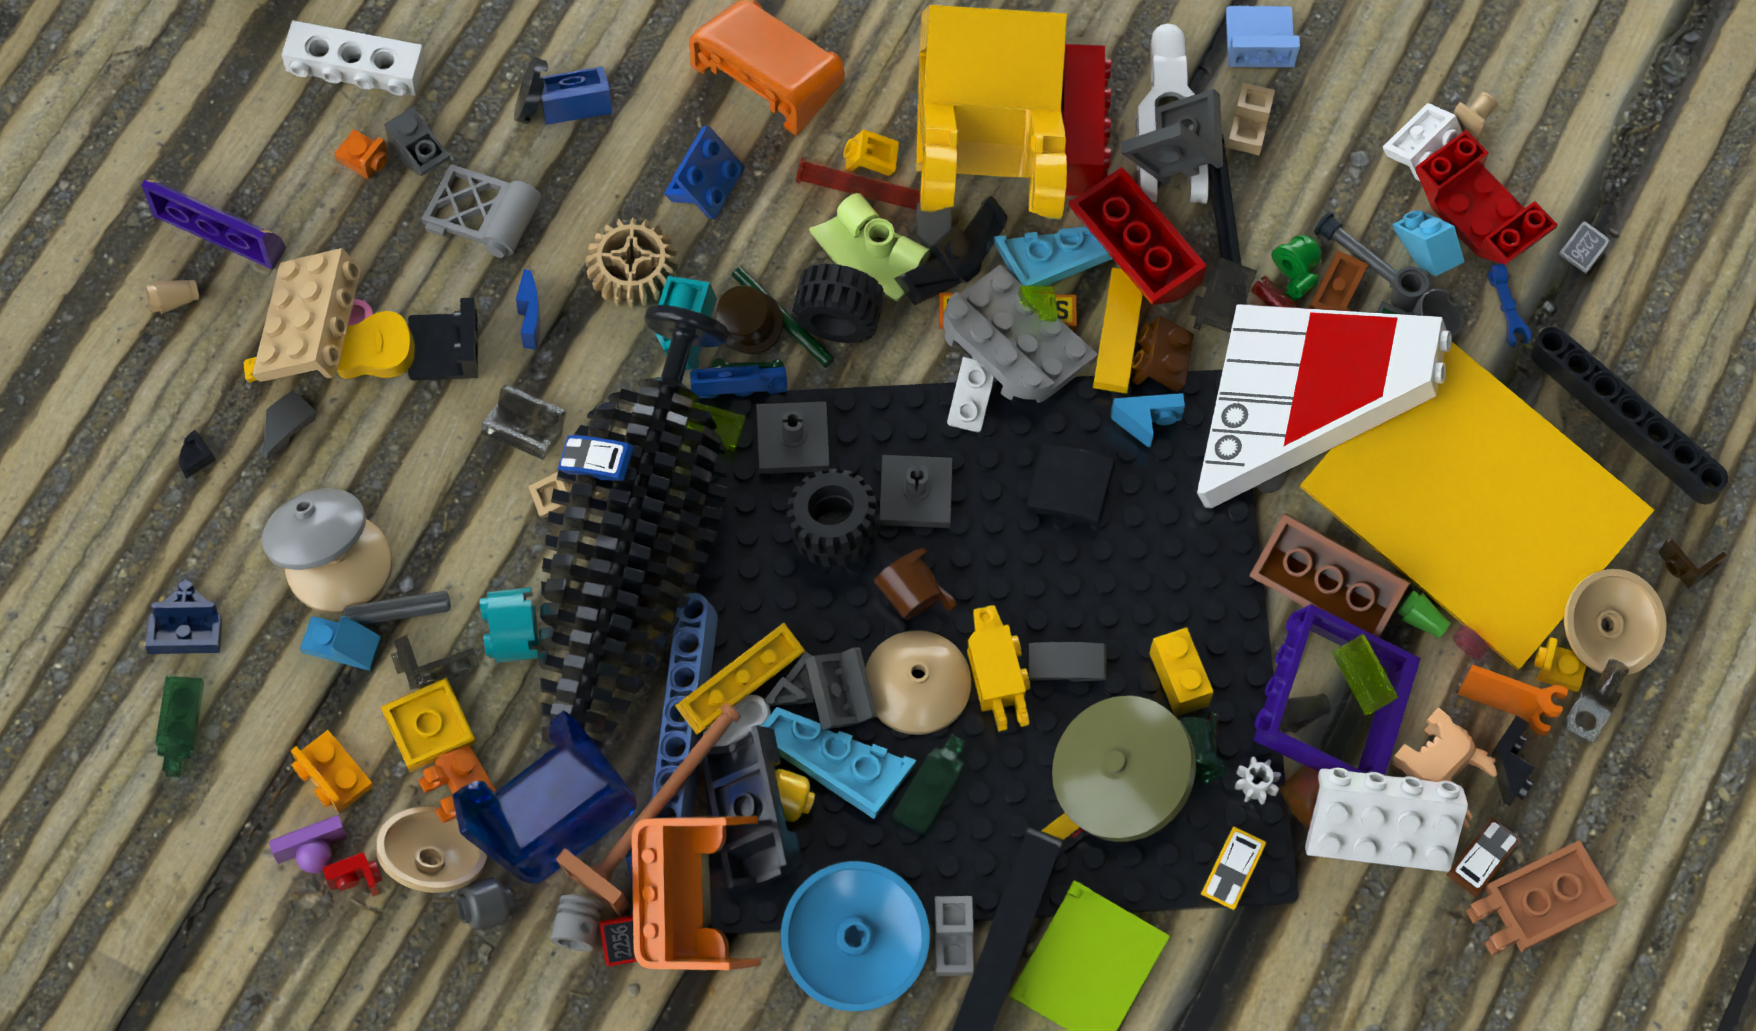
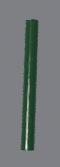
(789, 323)

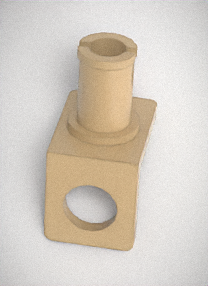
(1474, 117)

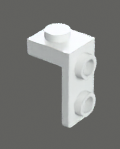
(970, 396)

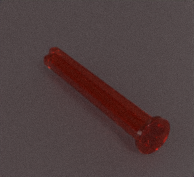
(855, 183)

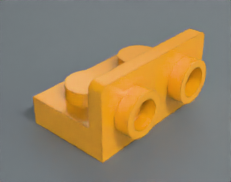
(332, 771)

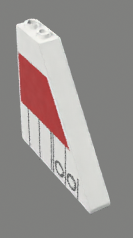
(1309, 383)

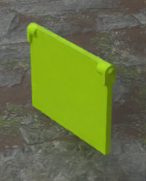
(1089, 963)

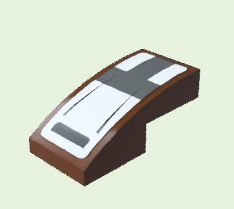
(1484, 857)

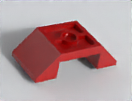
(1478, 204)

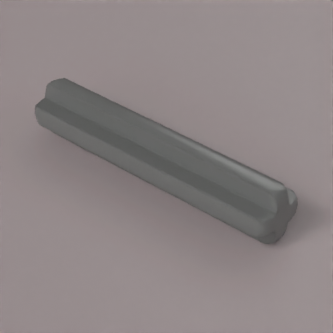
(399, 608)

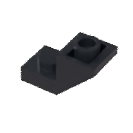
(1511, 769)

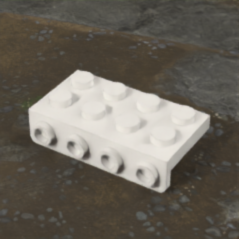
(1386, 819)

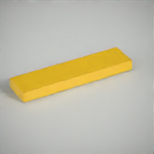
(1118, 334)
(740, 678)

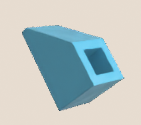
(1429, 242)

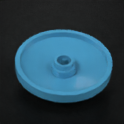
(855, 936)

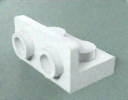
(1422, 136)

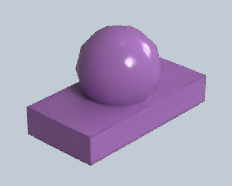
(309, 844)

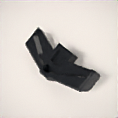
(957, 255)

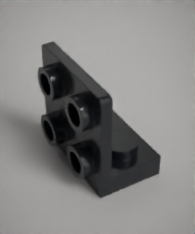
(445, 344)

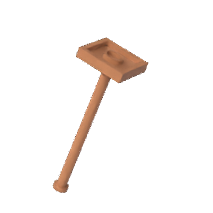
(597, 878)

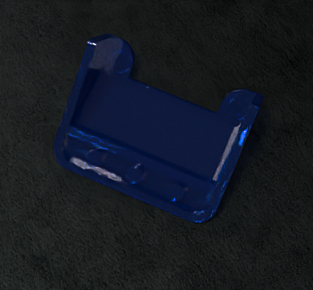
(552, 805)

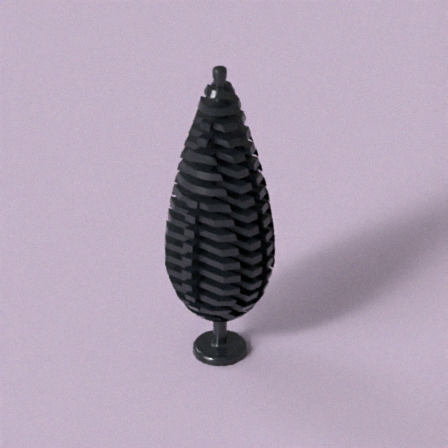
(630, 533)

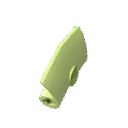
(851, 244)

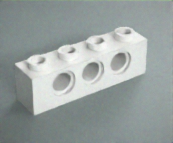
(308, 40)

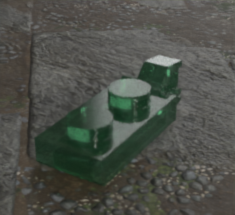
(178, 722)
(930, 787)

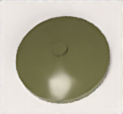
(1124, 768)

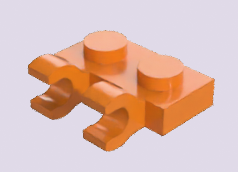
(456, 770)

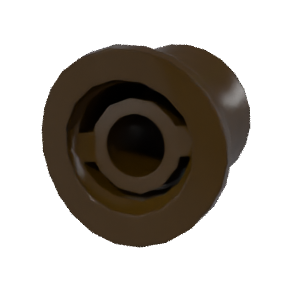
(751, 319)

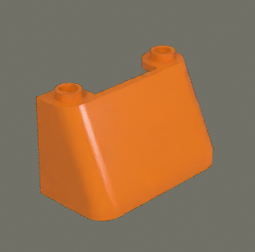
(768, 60)

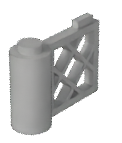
(506, 217)

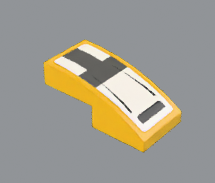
(1233, 868)

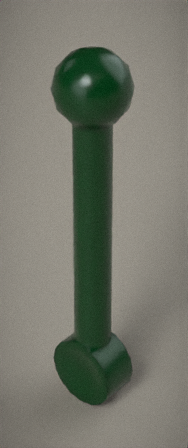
(718, 363)

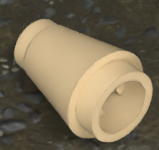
(170, 294)

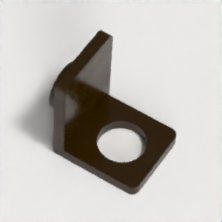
(1683, 568)

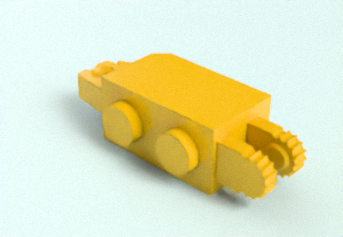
(996, 667)

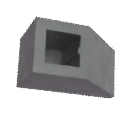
(415, 142)

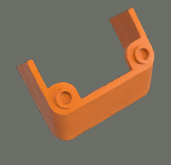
(670, 894)

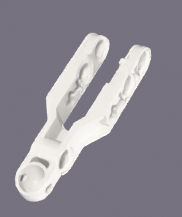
(1167, 79)

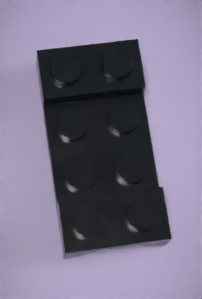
(745, 784)

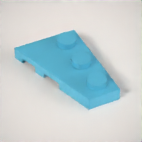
(1050, 257)

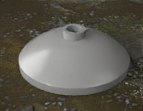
(313, 528)

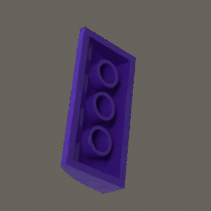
(213, 224)

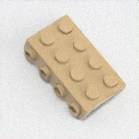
(308, 316)

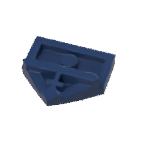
(184, 624)

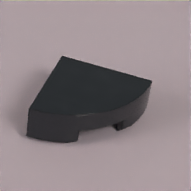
(194, 454)

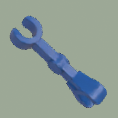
(1499, 279)

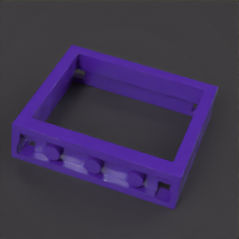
(1386, 721)

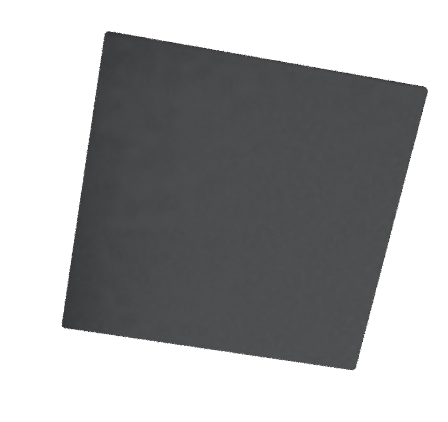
(1134, 577)

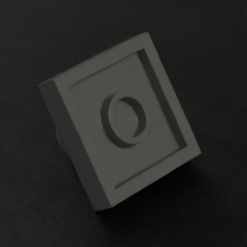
(792, 437)
(916, 491)

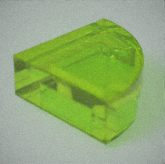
(1040, 300)

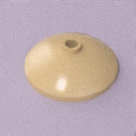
(348, 580)
(1633, 617)
(922, 703)
(427, 853)

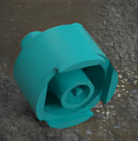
(510, 625)

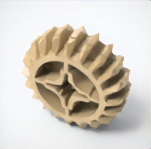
(605, 258)

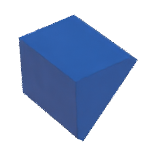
(575, 95)

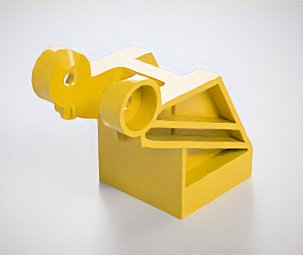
(991, 102)

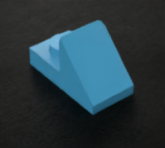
(1138, 413)
(341, 642)

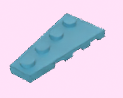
(847, 767)

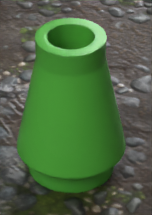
(1422, 614)

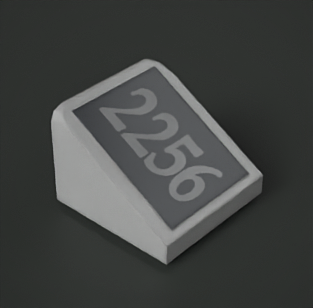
(1585, 247)

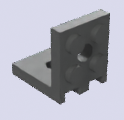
(1174, 146)

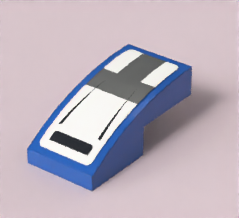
(595, 457)

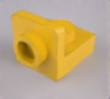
(871, 152)
(1559, 666)

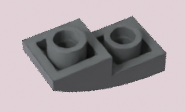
(1067, 661)

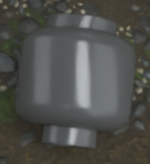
(484, 903)

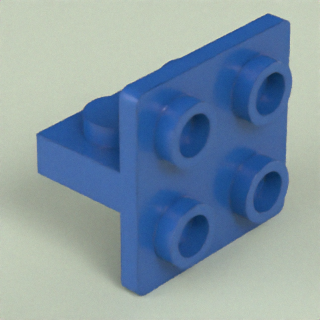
(706, 174)

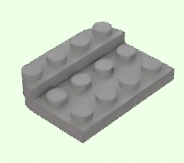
(1011, 342)

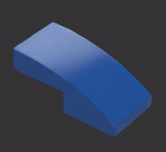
(528, 305)

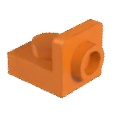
(362, 154)

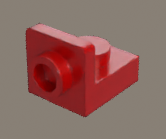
(348, 872)

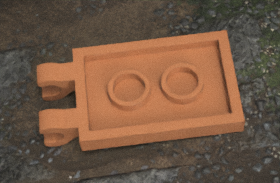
(1544, 899)

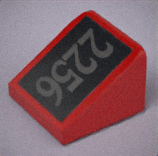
(618, 940)

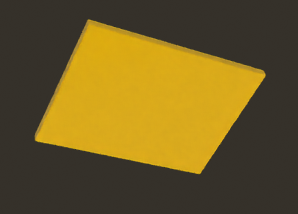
(1481, 506)

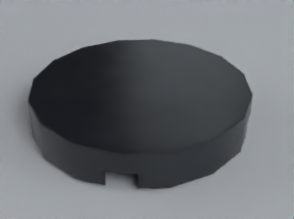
(530, 91)

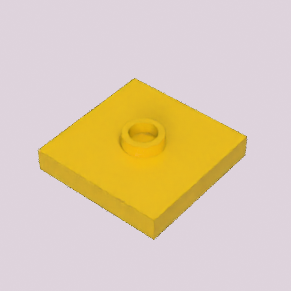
(427, 724)

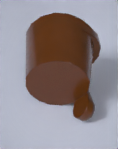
(912, 586)

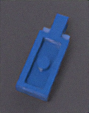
(738, 380)

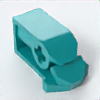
(689, 295)

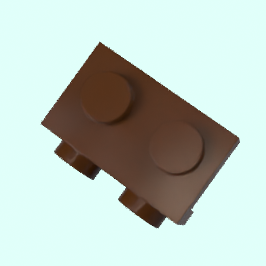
(1163, 353)

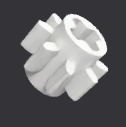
(1259, 791)

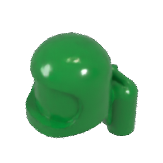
(1296, 262)

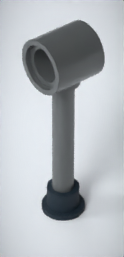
(1406, 277)

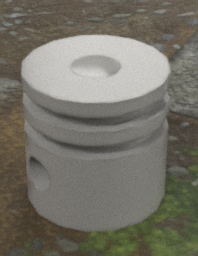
(576, 923)

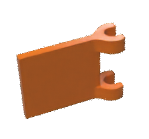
(1513, 696)

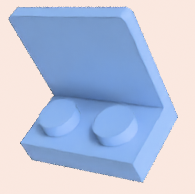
(1261, 36)

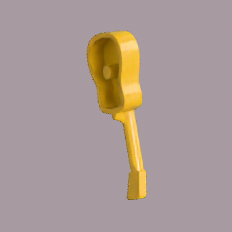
(373, 347)

